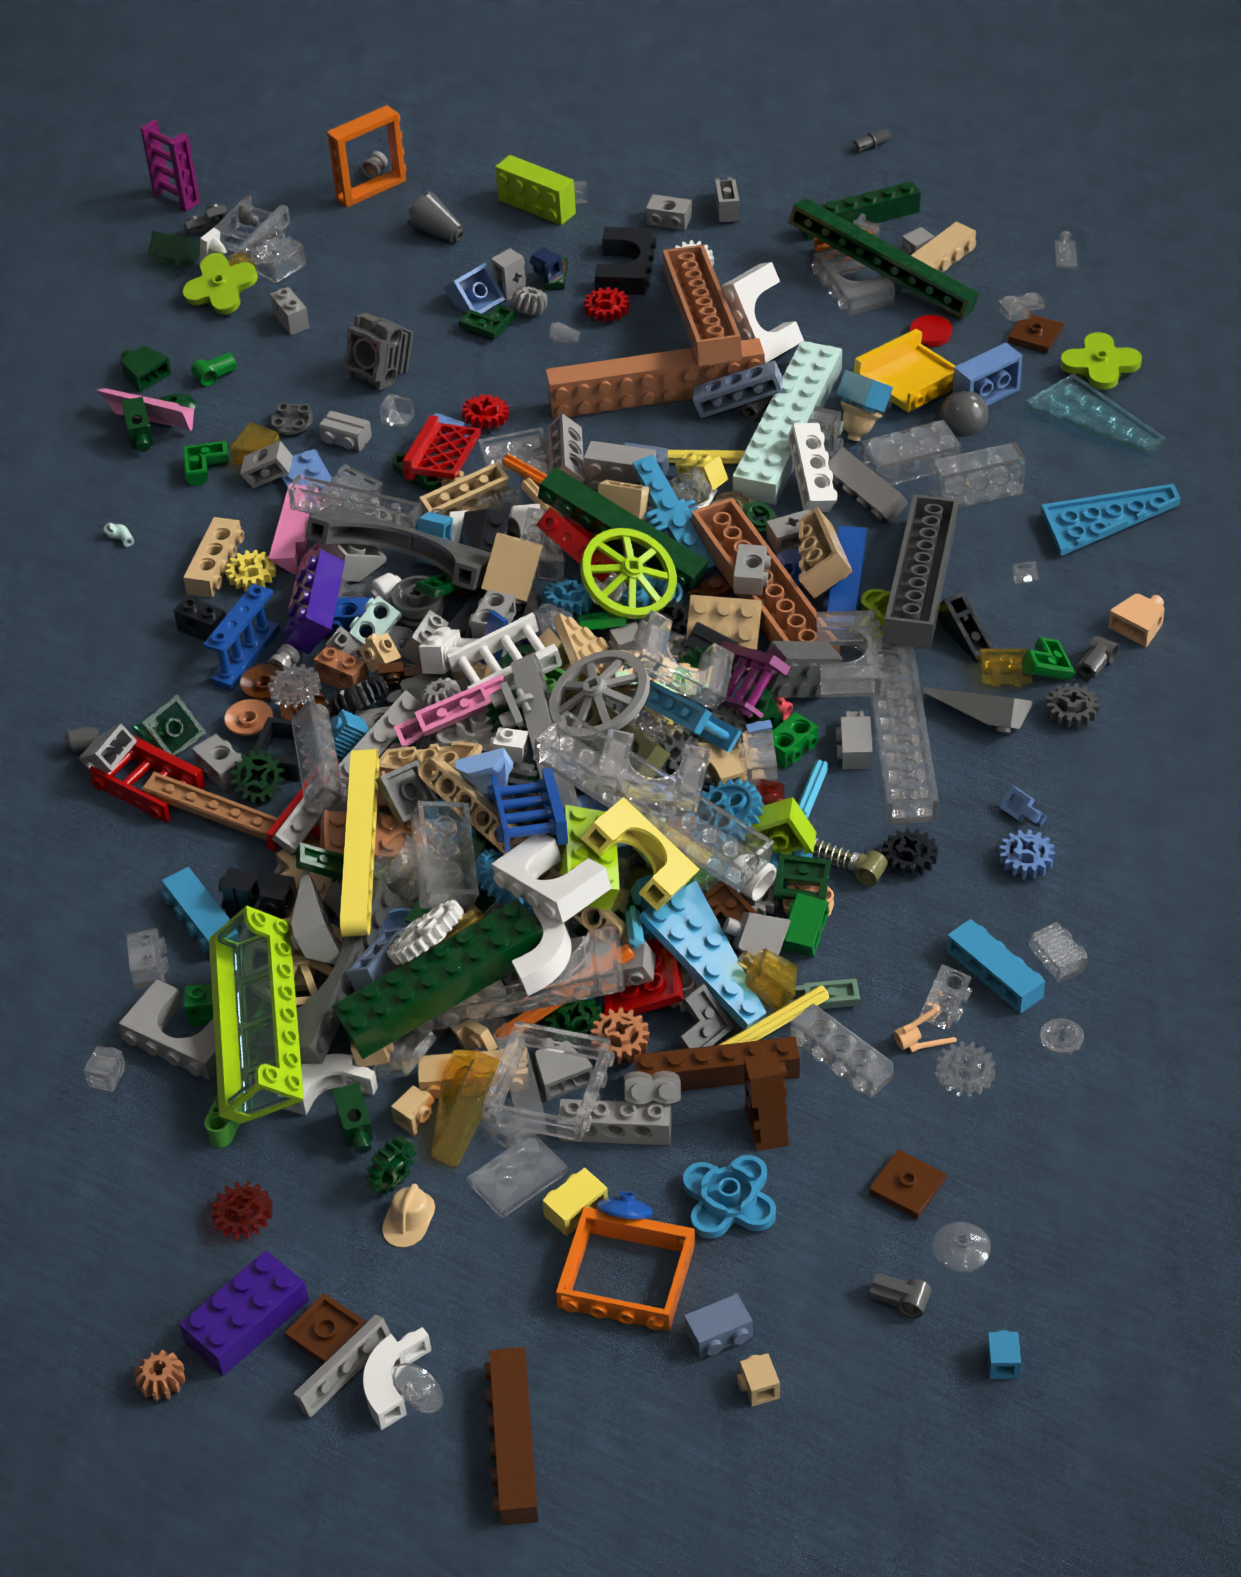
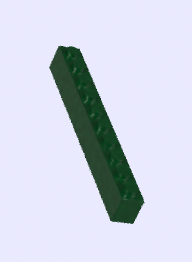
(884, 258)

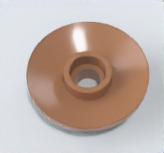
(247, 717)

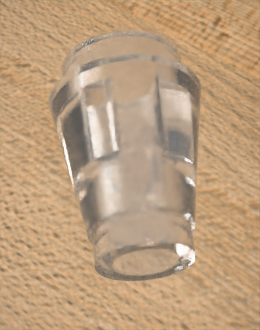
(562, 333)

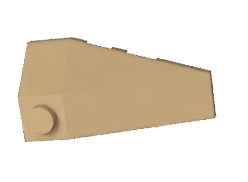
(398, 757)

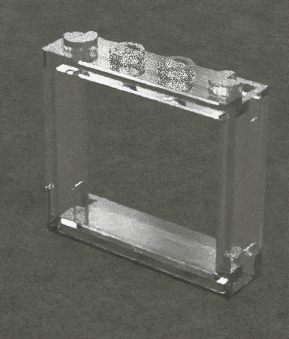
(553, 1040)

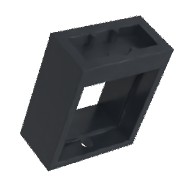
(283, 729)

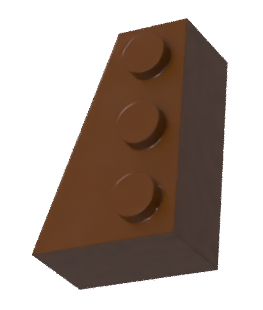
(766, 1100)

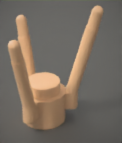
(909, 1034)

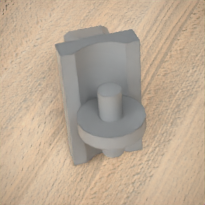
(345, 642)
(513, 717)

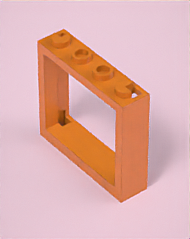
(355, 128)
(632, 1230)

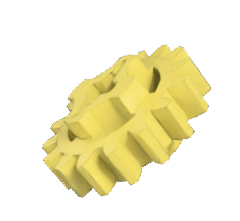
(250, 570)

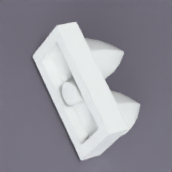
(210, 244)

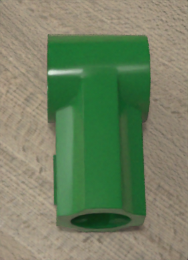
(209, 371)

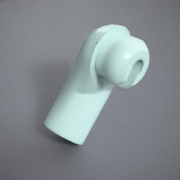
(120, 532)

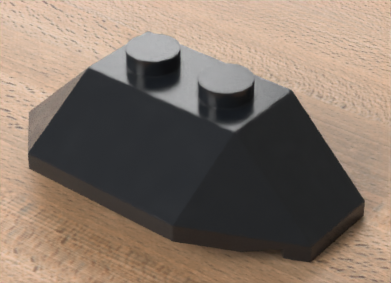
(483, 524)

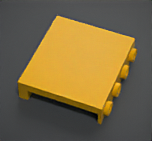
(910, 369)

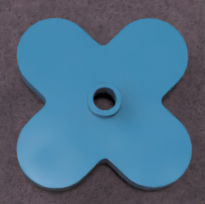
(729, 1196)

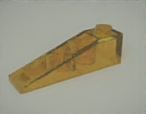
(461, 1103)

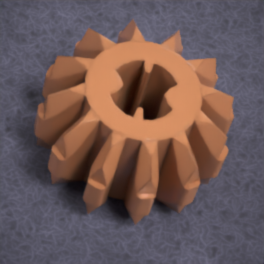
(159, 1375)

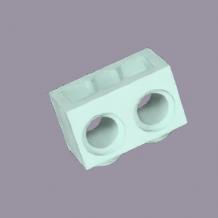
(379, 626)

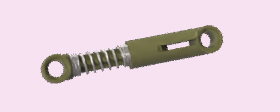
(866, 867)

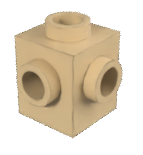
(378, 651)

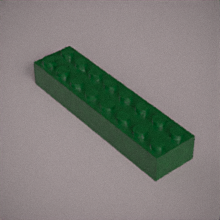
(437, 979)

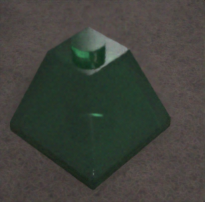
(170, 727)

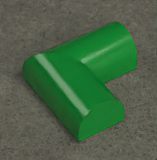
(199, 457)
(1047, 660)

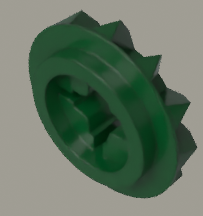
(759, 509)

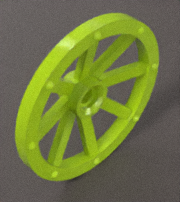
(626, 574)

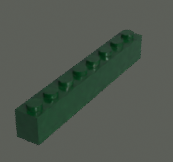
(601, 514)

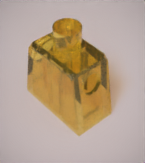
(252, 439)
(770, 977)

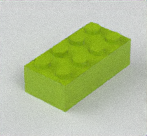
(535, 189)
(577, 851)

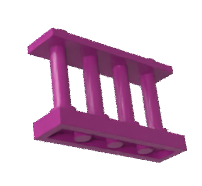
(181, 160)
(758, 661)

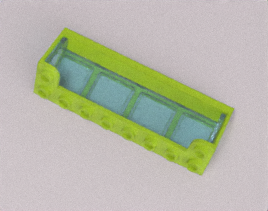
(255, 1016)

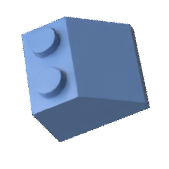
(475, 291)

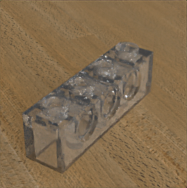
(842, 1050)

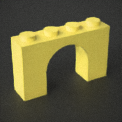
(628, 826)

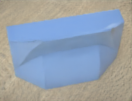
(480, 767)

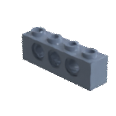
(737, 389)

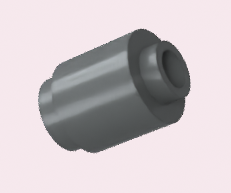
(80, 738)

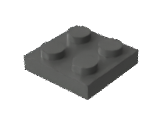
(403, 789)

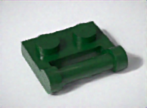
(801, 871)

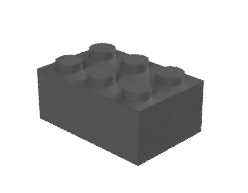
(804, 674)

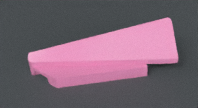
(157, 410)
(290, 538)
(447, 712)

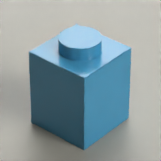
(1003, 1355)

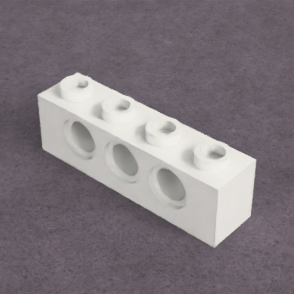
(812, 466)

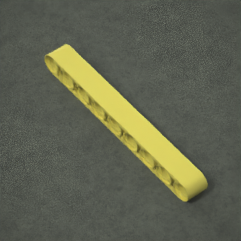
(359, 843)

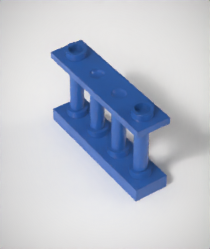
(251, 646)
(548, 798)

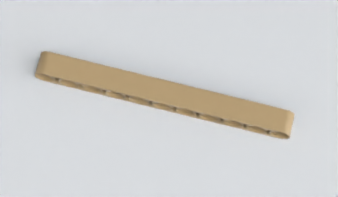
(479, 808)

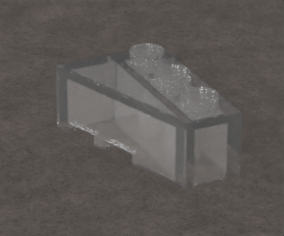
(551, 558)

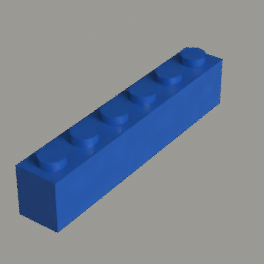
(846, 593)

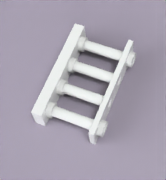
(497, 640)

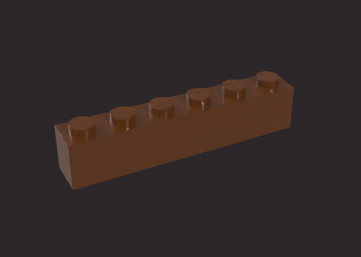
(719, 1063)
(512, 1436)

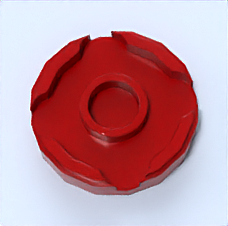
(934, 329)

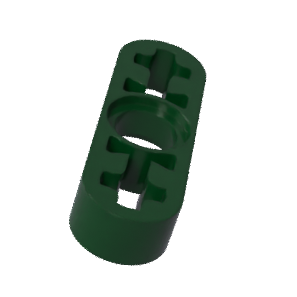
(419, 480)

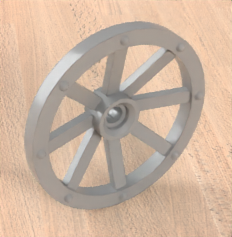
(597, 688)

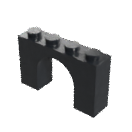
(632, 243)

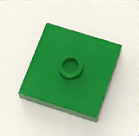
(600, 621)

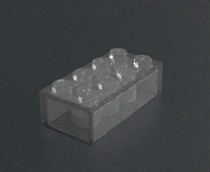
(908, 452)
(979, 475)
(444, 854)

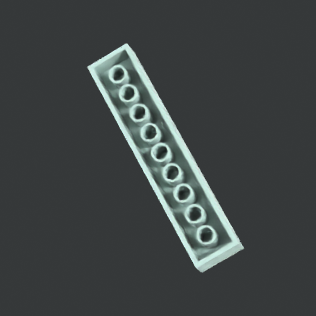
(768, 456)

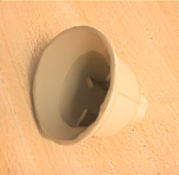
(858, 421)

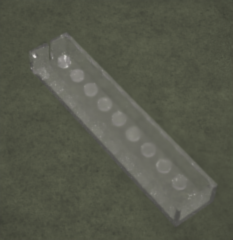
(707, 838)

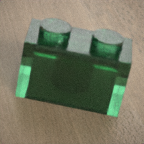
(173, 248)

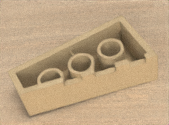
(821, 553)

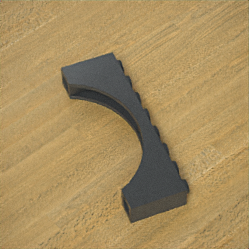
(344, 526)
(315, 1017)

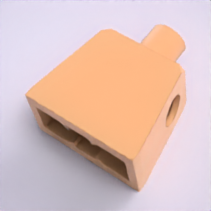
(1138, 618)

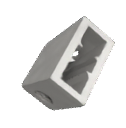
(104, 756)
(757, 932)
(561, 1072)

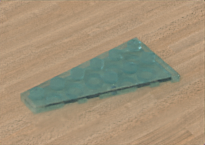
(1088, 409)

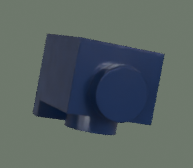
(546, 264)

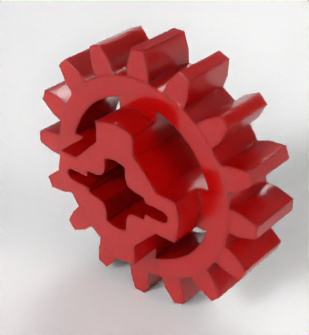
(606, 304)
(485, 411)

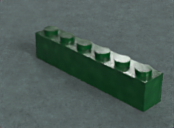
(877, 205)

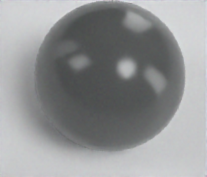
(964, 412)

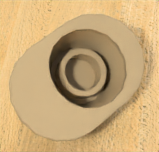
(408, 1217)

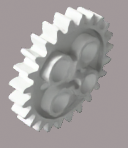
(425, 932)

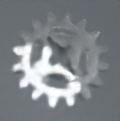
(294, 685)
(965, 1068)

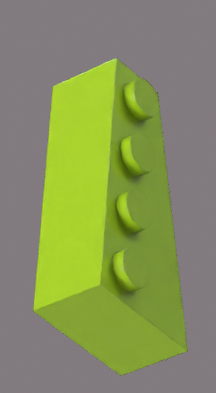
(787, 827)

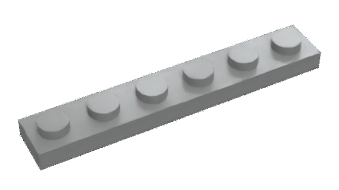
(383, 732)

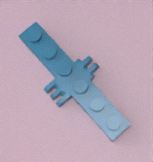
(669, 512)

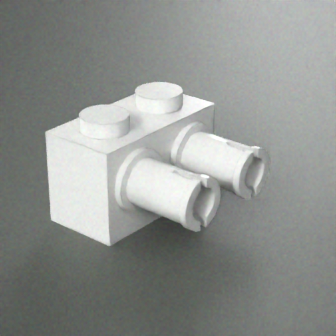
(437, 646)

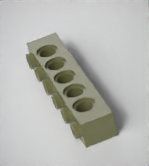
(642, 744)

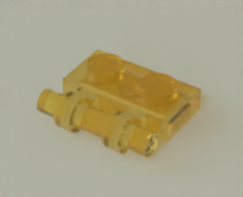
(1003, 661)

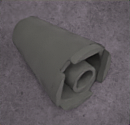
(434, 218)

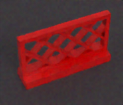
(425, 445)

